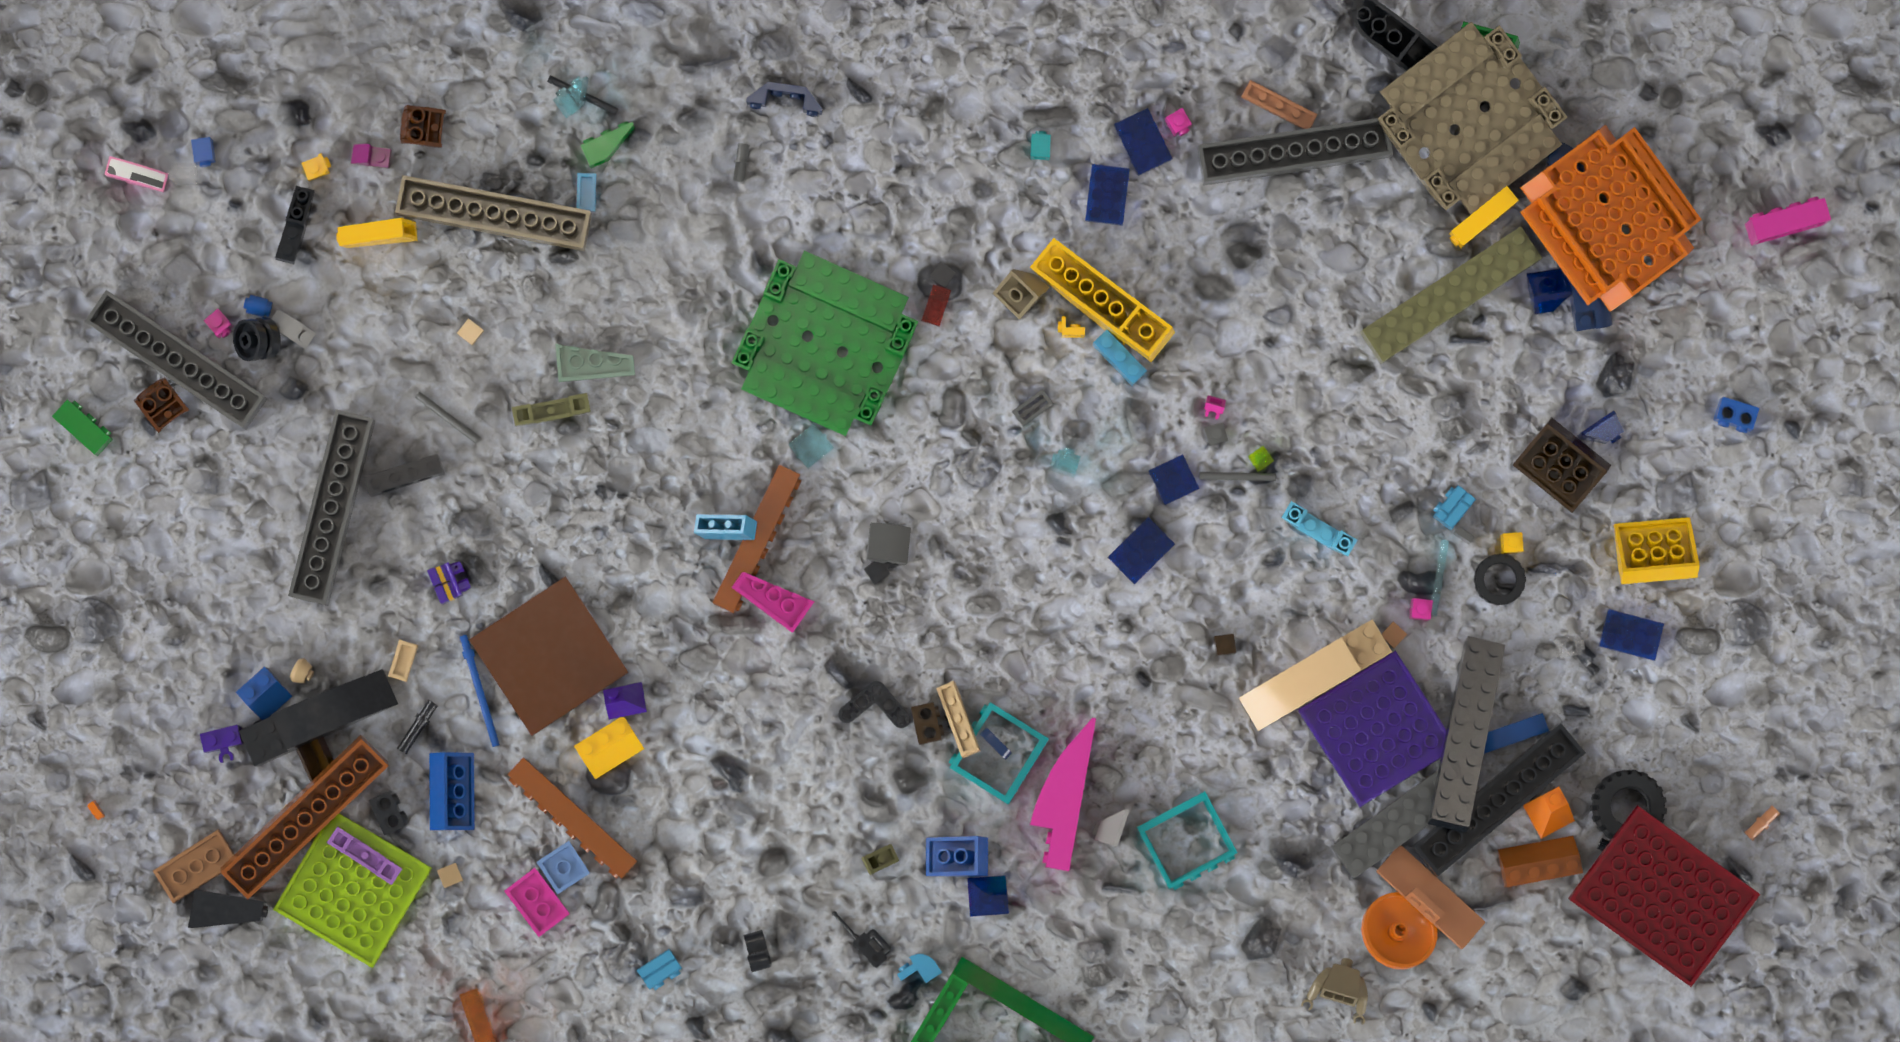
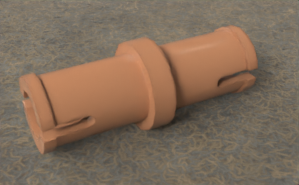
(1762, 823)

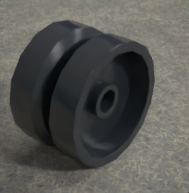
(256, 339)

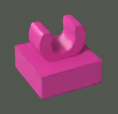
(1215, 405)

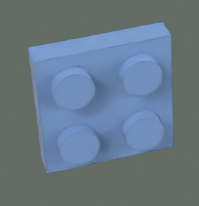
(563, 867)

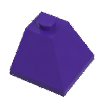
(625, 700)

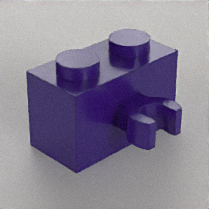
(222, 740)

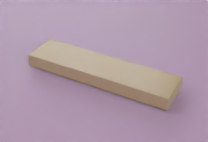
(958, 719)

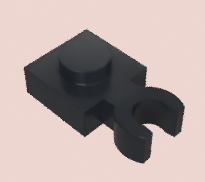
(878, 571)

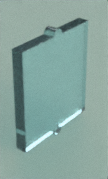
(810, 446)

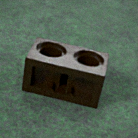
(922, 724)

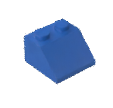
(264, 693)

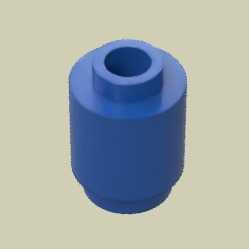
(258, 306)

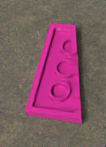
(776, 602)

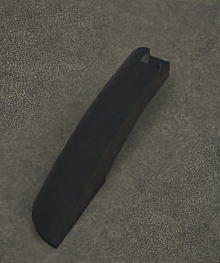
(1393, 35)

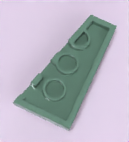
(588, 364)

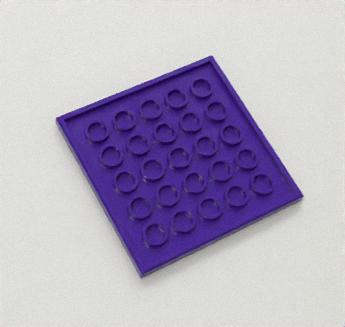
(1376, 728)

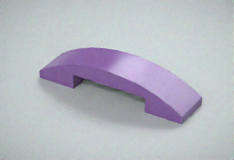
(364, 855)

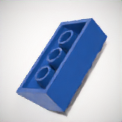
(451, 791)

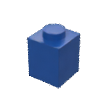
(203, 151)

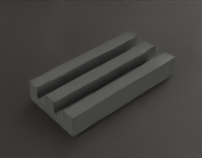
(1019, 417)

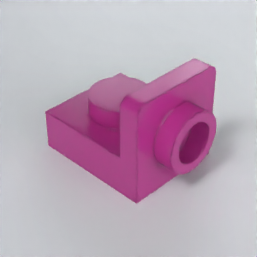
(219, 324)

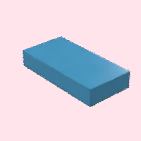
(586, 191)

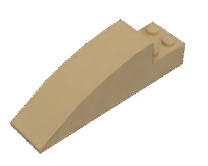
(1315, 675)

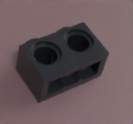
(384, 815)

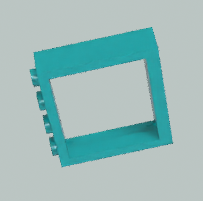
(985, 712)
(1210, 865)

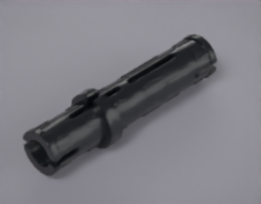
(405, 746)

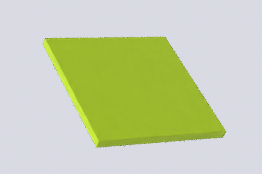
(346, 900)

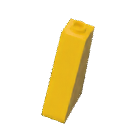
(1483, 217)
(377, 233)

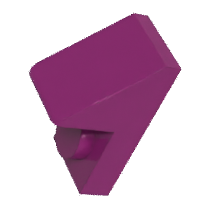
(371, 156)

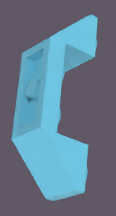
(1318, 530)

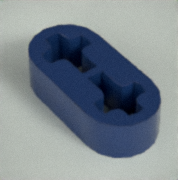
(995, 743)

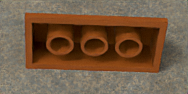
(1539, 861)

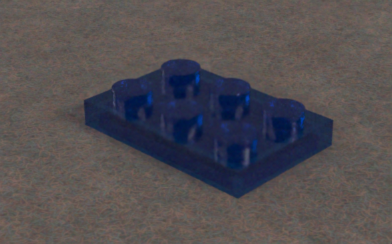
(1143, 142)
(1107, 194)
(1141, 550)
(1631, 634)

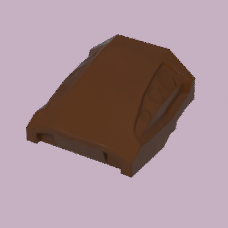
(422, 126)
(160, 404)

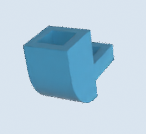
(924, 964)

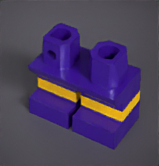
(452, 589)

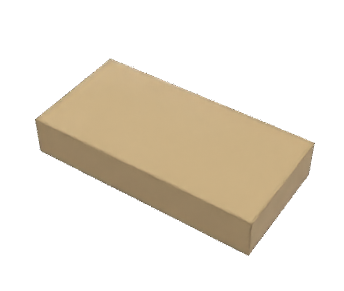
(403, 660)

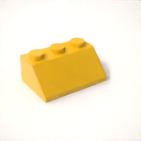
(609, 747)

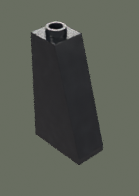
(222, 909)

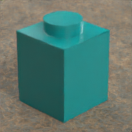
(1040, 146)

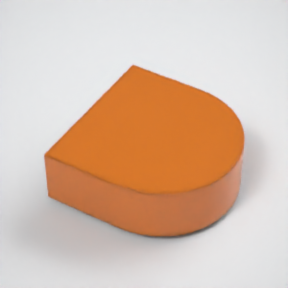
(96, 810)

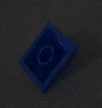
(1547, 290)
(1604, 430)
(988, 896)

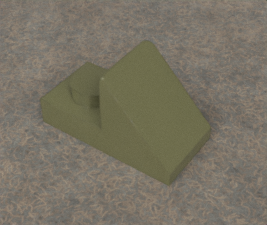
(880, 859)

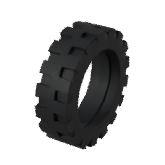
(1516, 568)

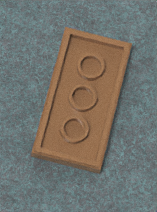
(194, 866)

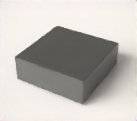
(1463, 535)

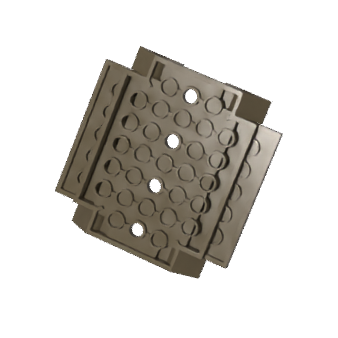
(1490, 145)

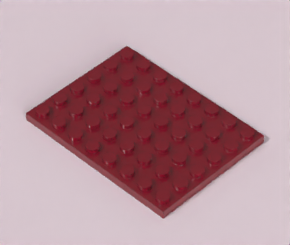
(1664, 896)

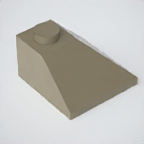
(1020, 291)

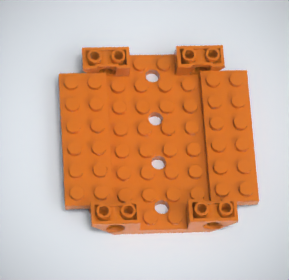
(1588, 234)

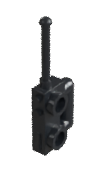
(863, 945)

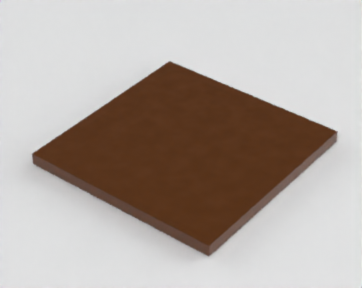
(548, 656)

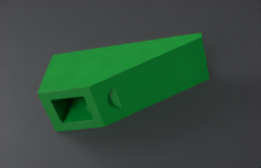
(603, 148)

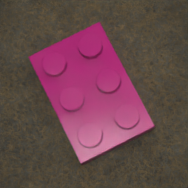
(537, 902)

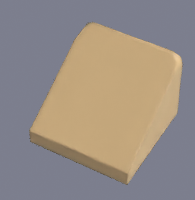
(449, 875)

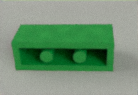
(83, 427)

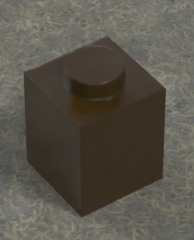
(1224, 644)

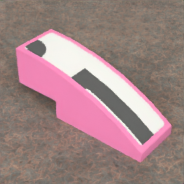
(136, 174)

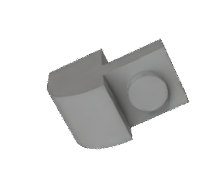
(293, 329)

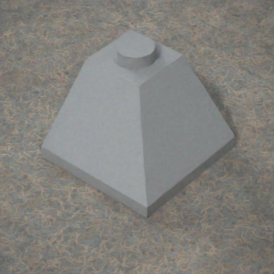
(1111, 828)

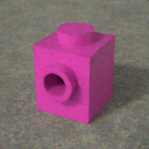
(1178, 123)

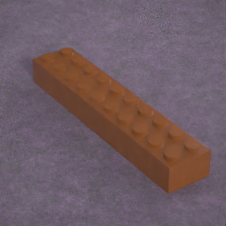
(304, 817)

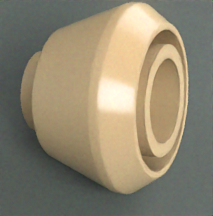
(302, 671)

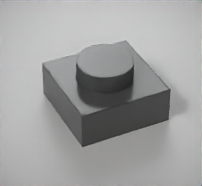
(1216, 434)

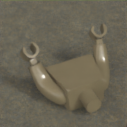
(1341, 985)

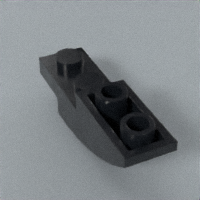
(295, 225)

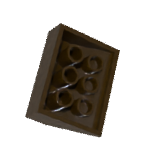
(1562, 465)

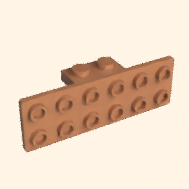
(1430, 896)

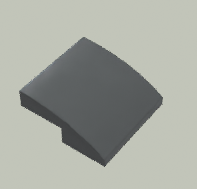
(888, 543)

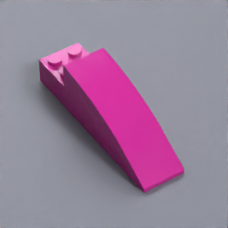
(1061, 799)

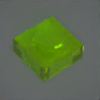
(1260, 458)

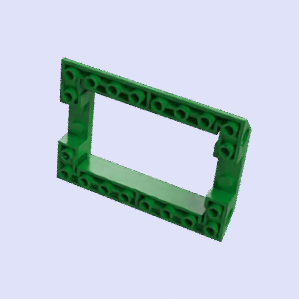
(969, 973)

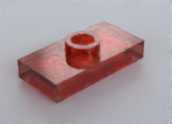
(936, 305)

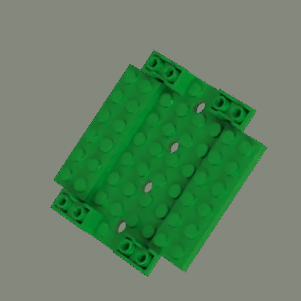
(839, 312)

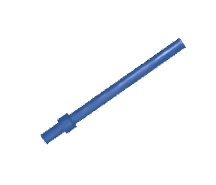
(469, 655)

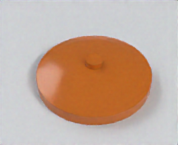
(1397, 932)

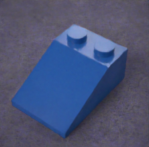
(957, 856)

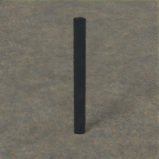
(589, 98)

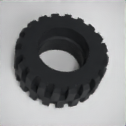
(1622, 780)

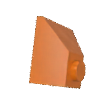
(1549, 812)

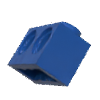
(1737, 409)

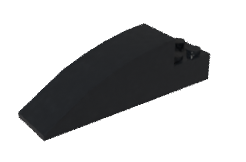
(318, 717)

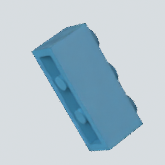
(1119, 357)
(725, 527)

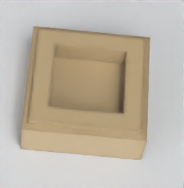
(470, 332)

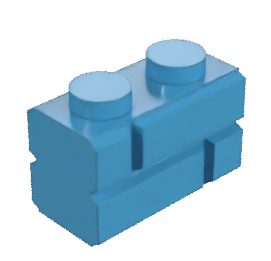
(1454, 507)
(660, 969)

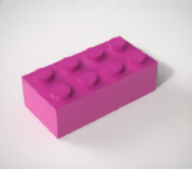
(1787, 221)

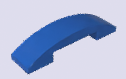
(1515, 732)

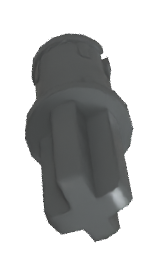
(741, 162)

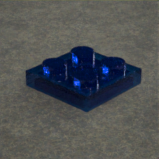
(1173, 479)

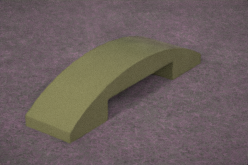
(551, 410)

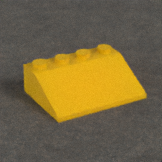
(1656, 550)

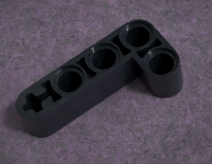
(757, 949)

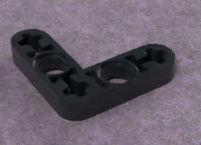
(879, 699)

